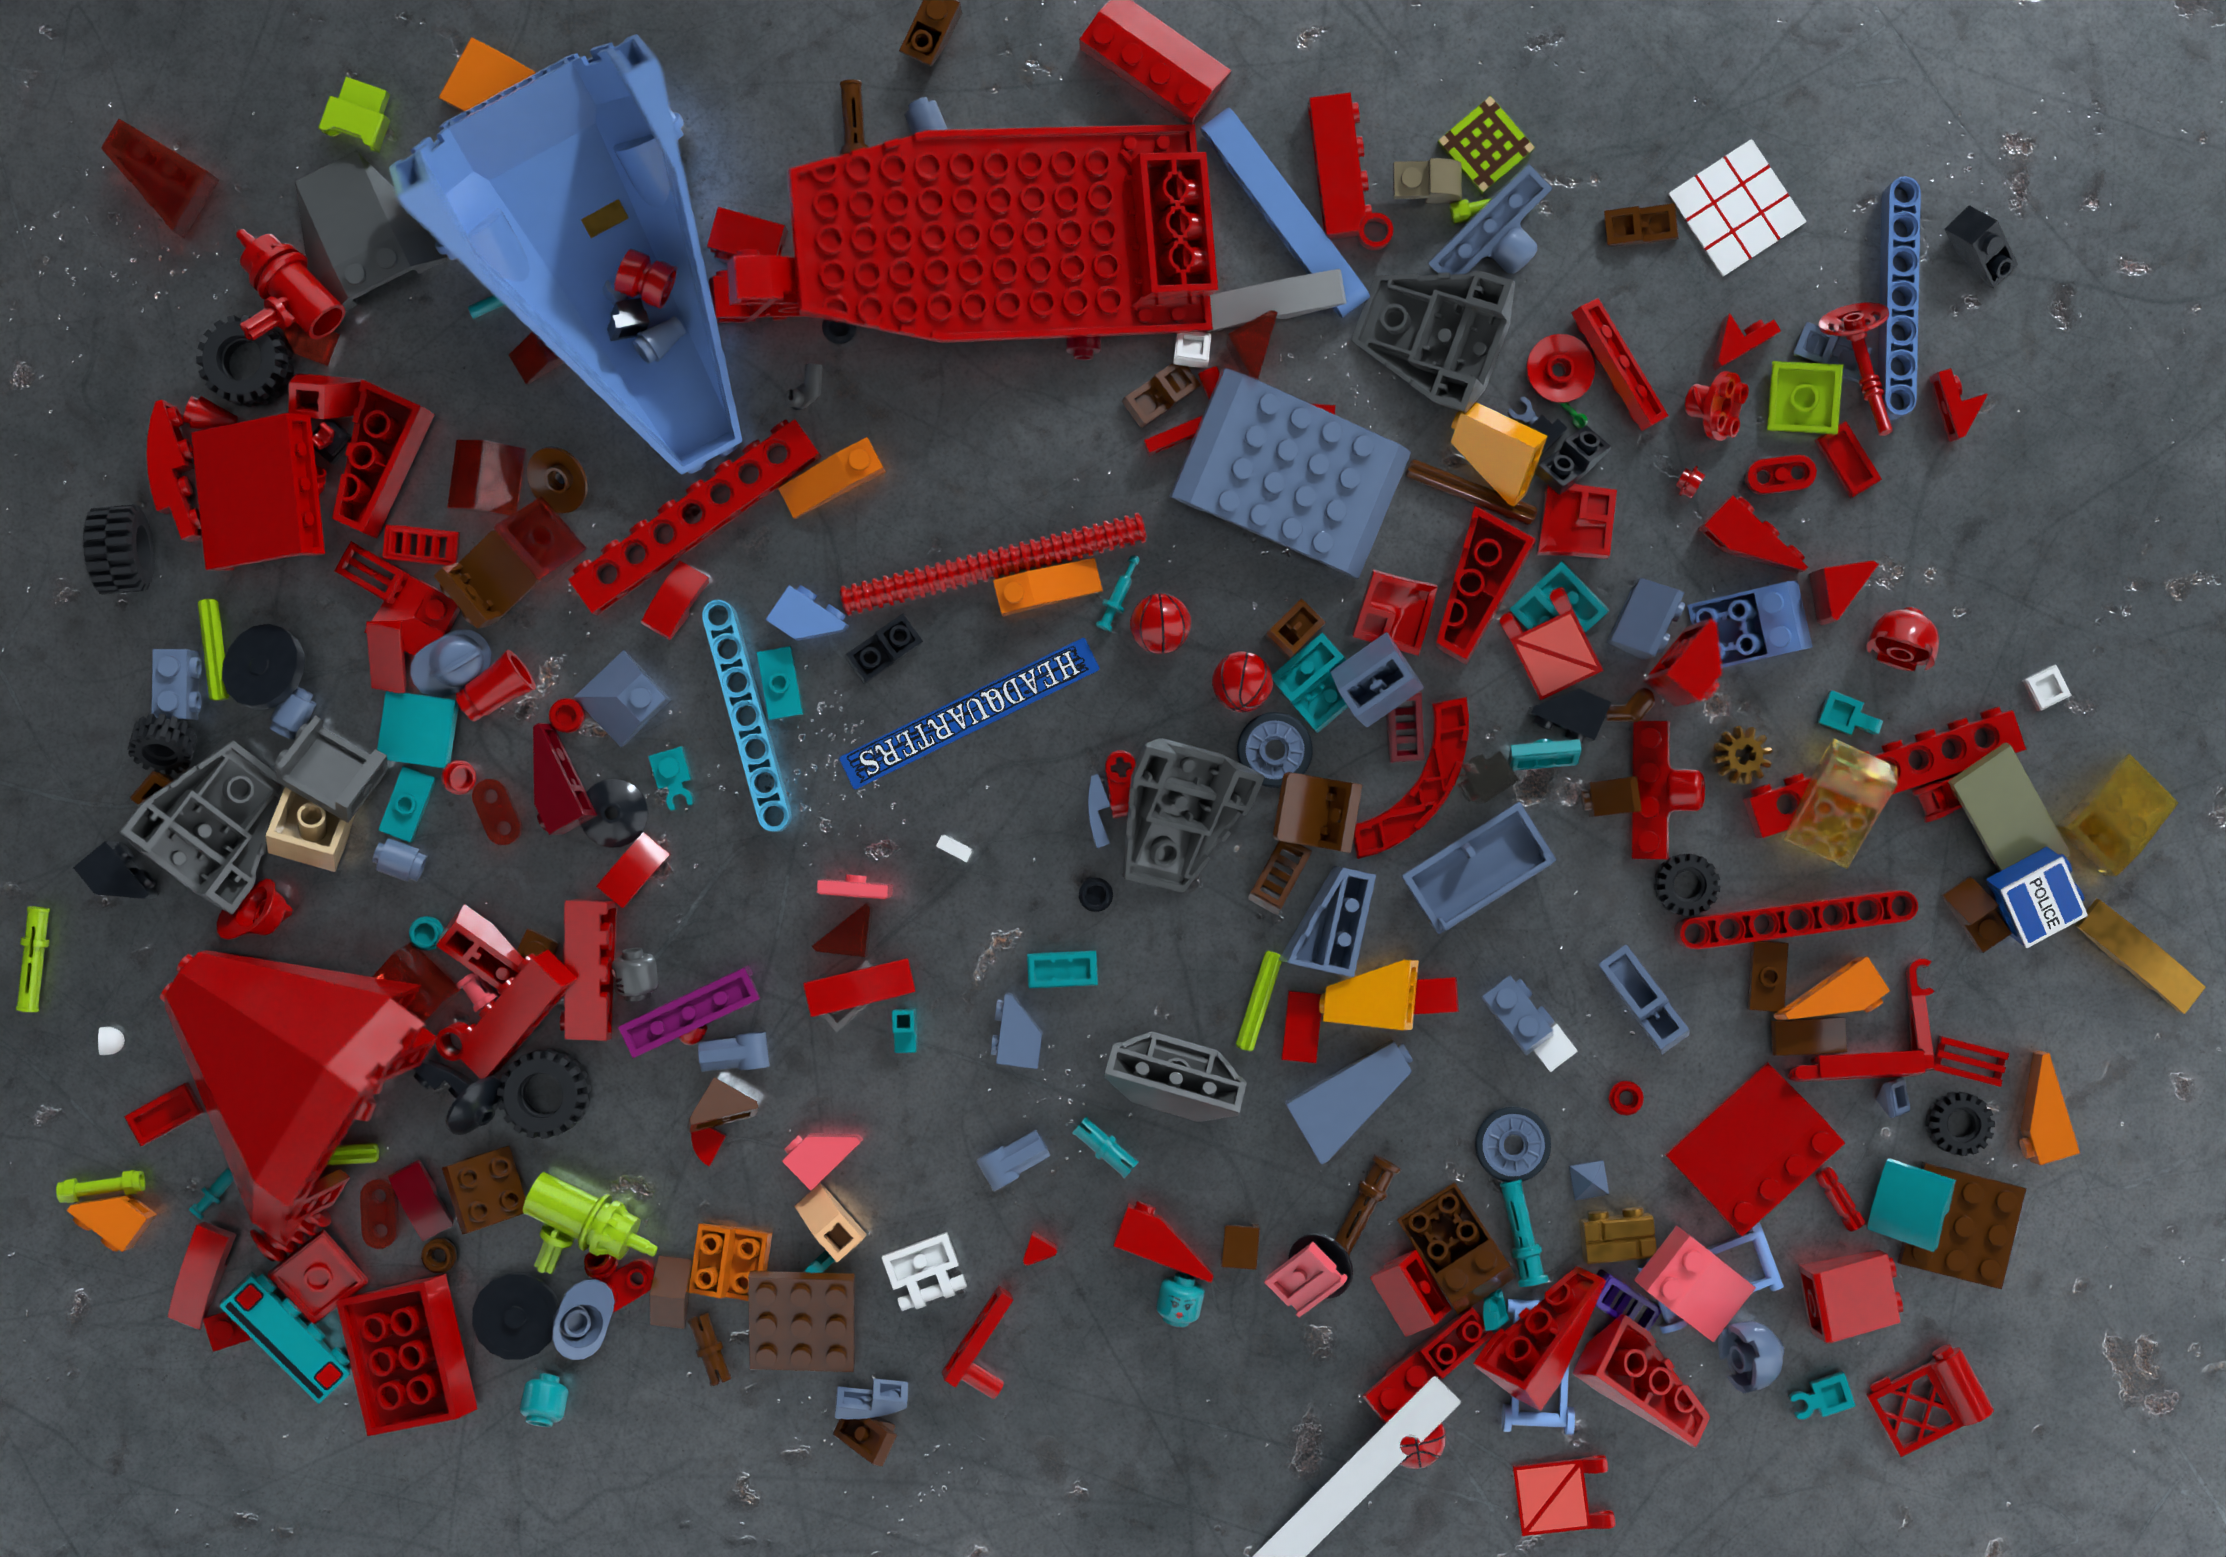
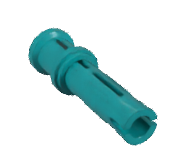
(1525, 1250)

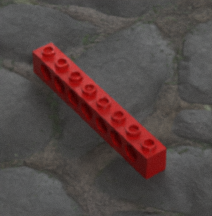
(686, 536)
(1998, 725)

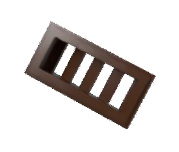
(1267, 901)

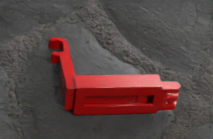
(1881, 1064)

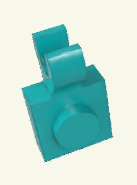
(1845, 714)

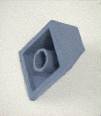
(622, 698)

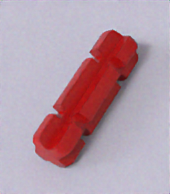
(1840, 1199)

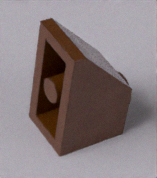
(1611, 797)

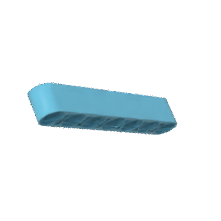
(735, 703)

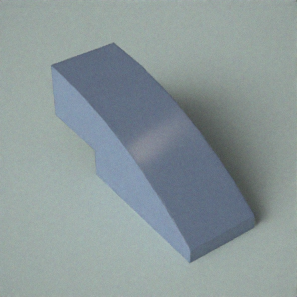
(1644, 999)

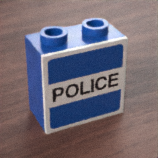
(2037, 896)

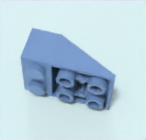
(1757, 622)

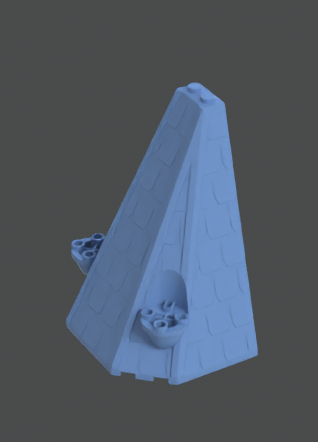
(509, 203)

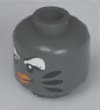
(635, 974)

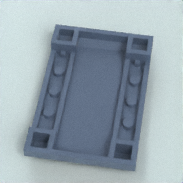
(1290, 472)

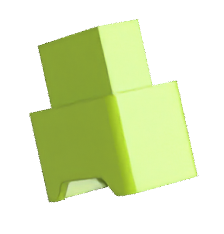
(357, 113)

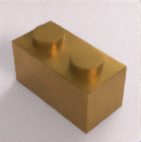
(604, 218)

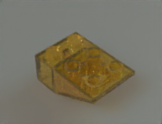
(1841, 803)
(2118, 817)

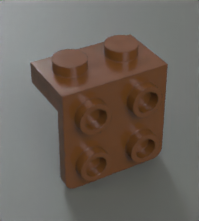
(487, 581)
(1317, 812)

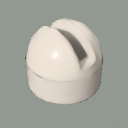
(110, 1040)

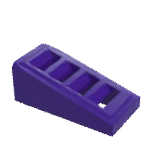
(1611, 1290)

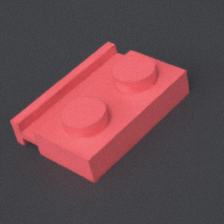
(1305, 1279)

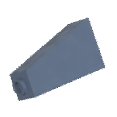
(1346, 1099)

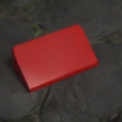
(386, 655)

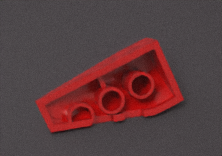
(1538, 1347)
(1634, 1373)

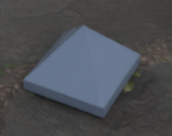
(1894, 1098)
(1589, 1180)

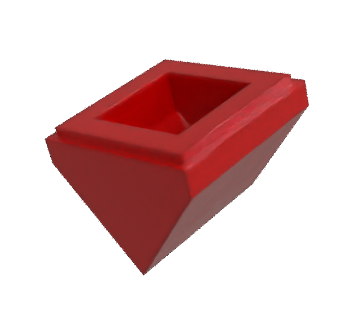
(1039, 1249)

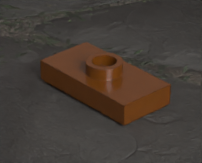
(1768, 976)

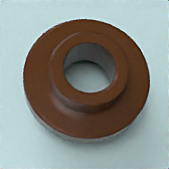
(429, 1260)

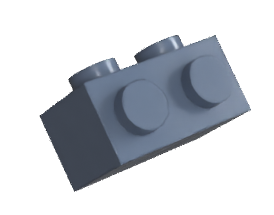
(176, 683)
(1518, 1015)

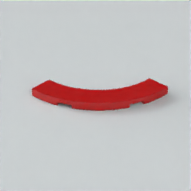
(1429, 790)

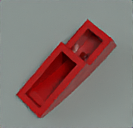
(859, 987)
(200, 1274)

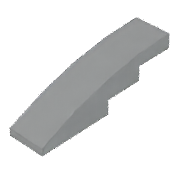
(1286, 296)

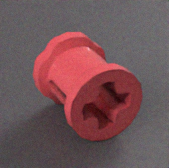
(477, 990)

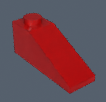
(480, 947)
(1154, 1239)

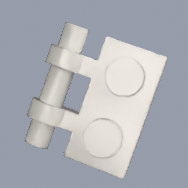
(920, 1261)

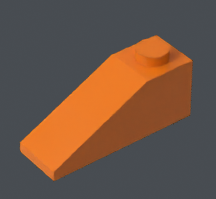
(832, 478)
(1047, 586)
(1848, 989)
(2045, 1118)

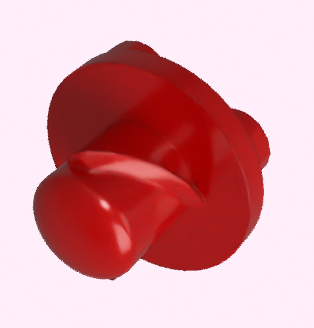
(1718, 405)

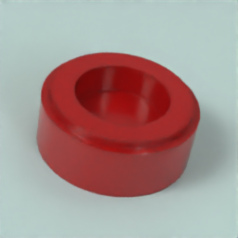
(567, 715)

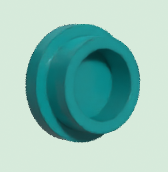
(425, 932)

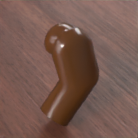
(1634, 709)

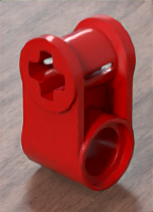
(1119, 785)
(1937, 798)

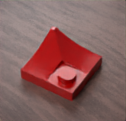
(1577, 522)
(1395, 607)
(423, 611)

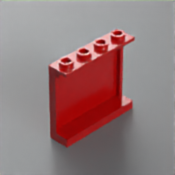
(257, 491)

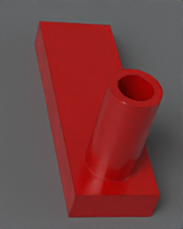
(1188, 429)
(961, 1362)

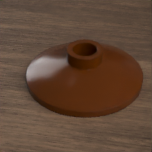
(557, 478)

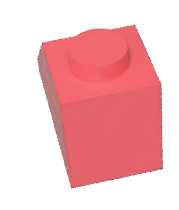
(818, 1155)

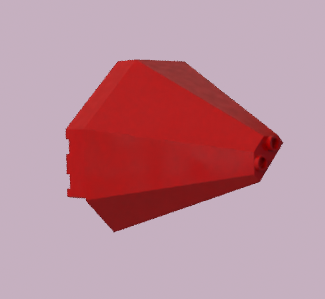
(287, 1068)

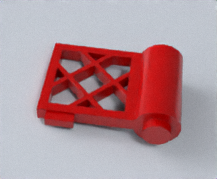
(1956, 1387)

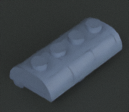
(1478, 868)

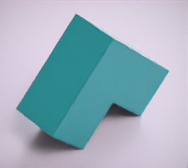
(905, 1030)

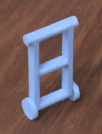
(1771, 1279)
(1511, 1413)

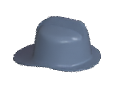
(450, 663)
(583, 1319)

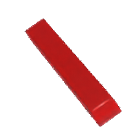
(1812, 919)

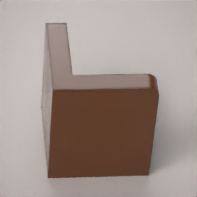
(1240, 1246)

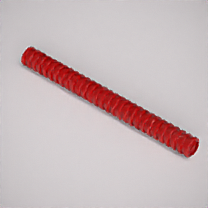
(992, 564)

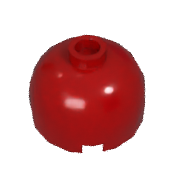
(1904, 639)

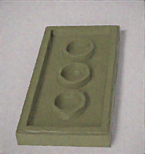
(2006, 808)

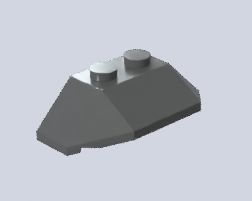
(1175, 1077)

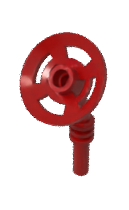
(1854, 323)

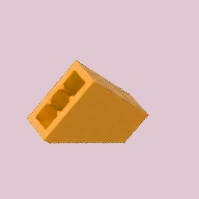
(1499, 449)
(1374, 998)

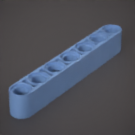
(1280, 204)
(1908, 284)

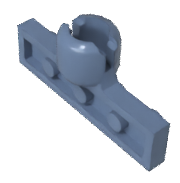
(1496, 229)

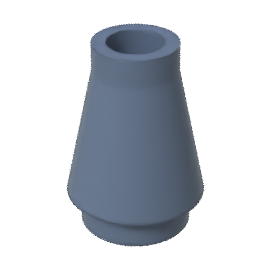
(657, 340)

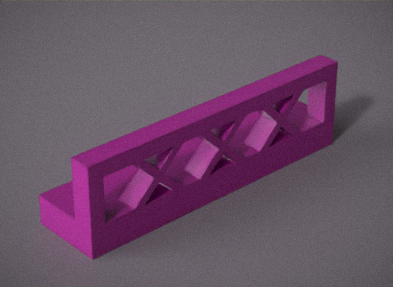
(689, 1012)

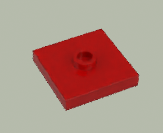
(317, 1276)

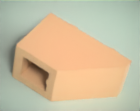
(829, 1222)

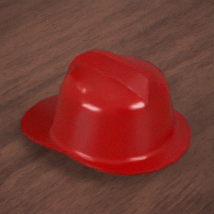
(257, 914)

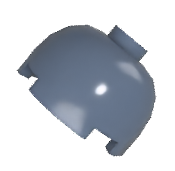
(1752, 1355)

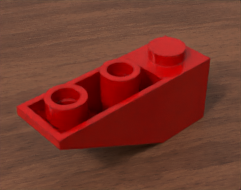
(1742, 534)

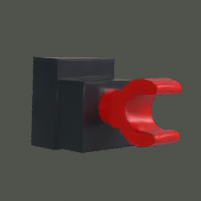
(330, 440)

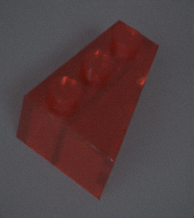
(162, 176)

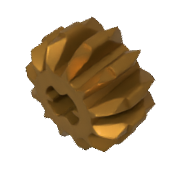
(1740, 742)

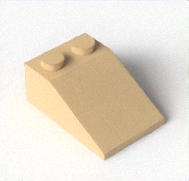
(307, 832)

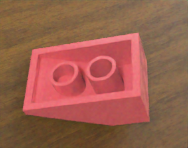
(1694, 1284)

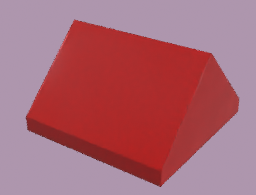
(1836, 587)

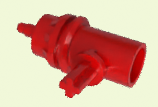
(287, 289)

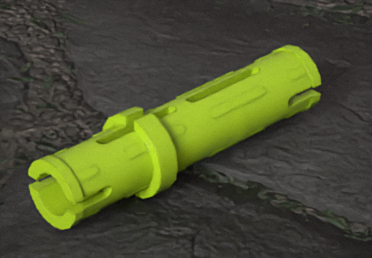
(33, 958)

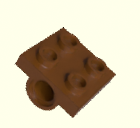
(485, 1189)

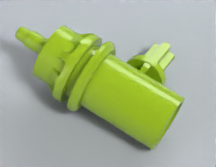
(575, 1214)

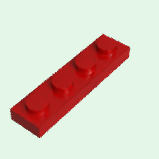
(1619, 364)

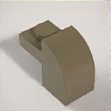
(1434, 180)

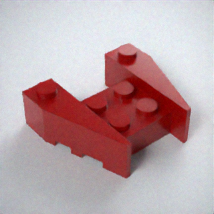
(755, 288)

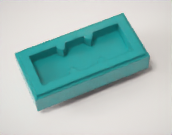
(780, 683)
(1544, 754)
(407, 804)
(1062, 969)

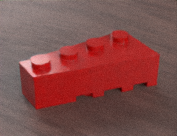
(378, 457)
(1485, 573)
(589, 955)

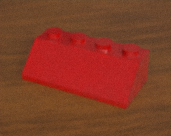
(1154, 59)
(1689, 666)

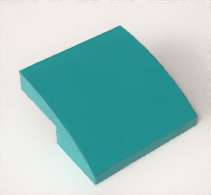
(1537, 606)
(1309, 684)
(418, 729)
(1911, 1204)

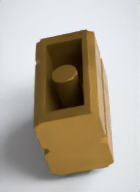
(1617, 1237)

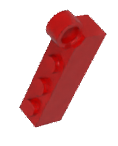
(1339, 171)
(509, 1019)

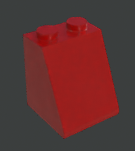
(1850, 1295)

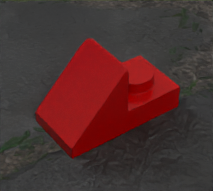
(1733, 344)
(1955, 413)

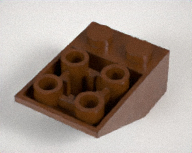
(1456, 1248)

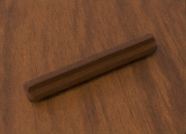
(1469, 491)

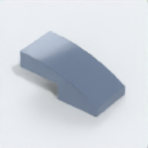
(1828, 349)
(1097, 801)
(883, 1399)

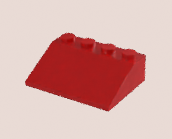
(1754, 1149)
(407, 1355)

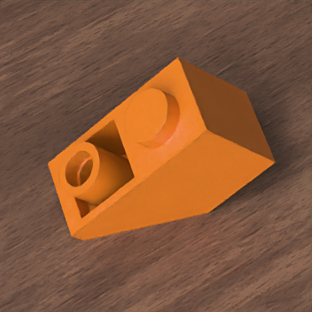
(116, 1219)

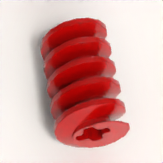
(276, 1251)

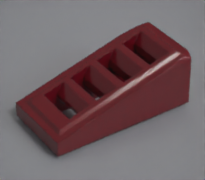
(1406, 755)

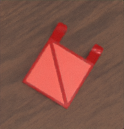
(1555, 651)
(1555, 1496)

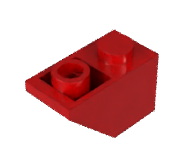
(323, 396)

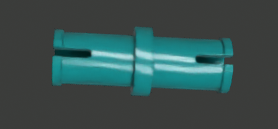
(1105, 1147)

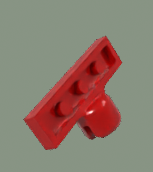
(1660, 789)

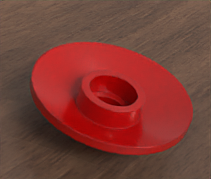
(1575, 361)

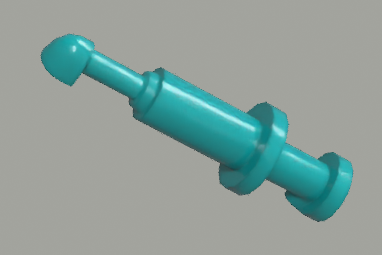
(1117, 597)
(212, 1193)

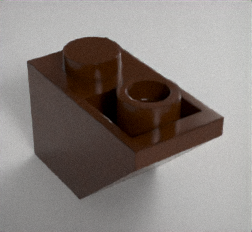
(931, 30)

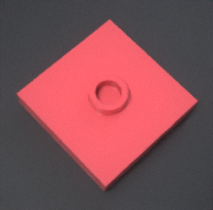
(854, 887)

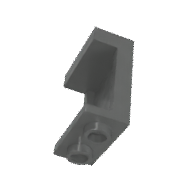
(329, 770)

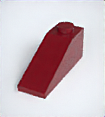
(557, 788)

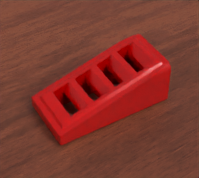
(390, 545)

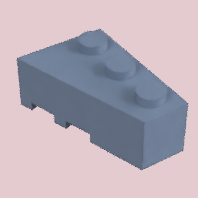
(1333, 924)

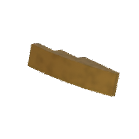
(2140, 956)

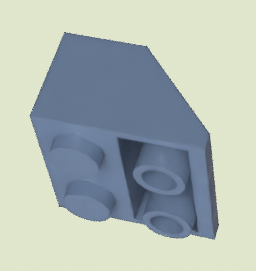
(1646, 618)
(1376, 680)

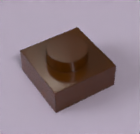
(536, 943)

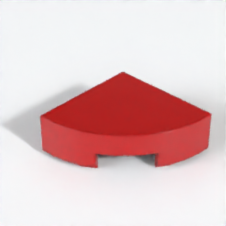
(707, 1144)

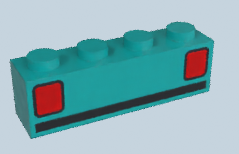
(285, 1336)

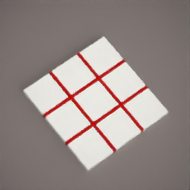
(1737, 207)

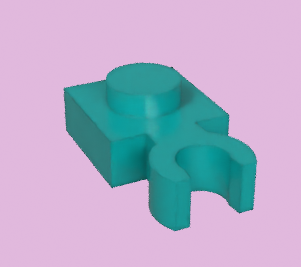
(670, 771)
(1828, 1395)

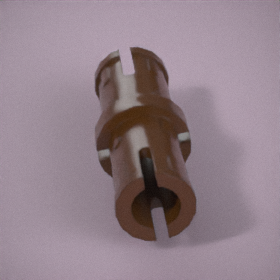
(709, 1349)

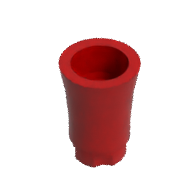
(495, 687)

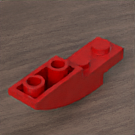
(166, 461)
(1431, 1358)

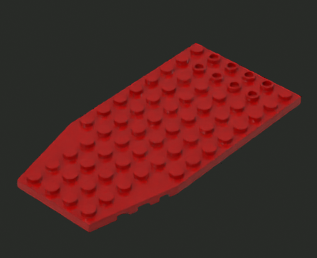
(1010, 234)

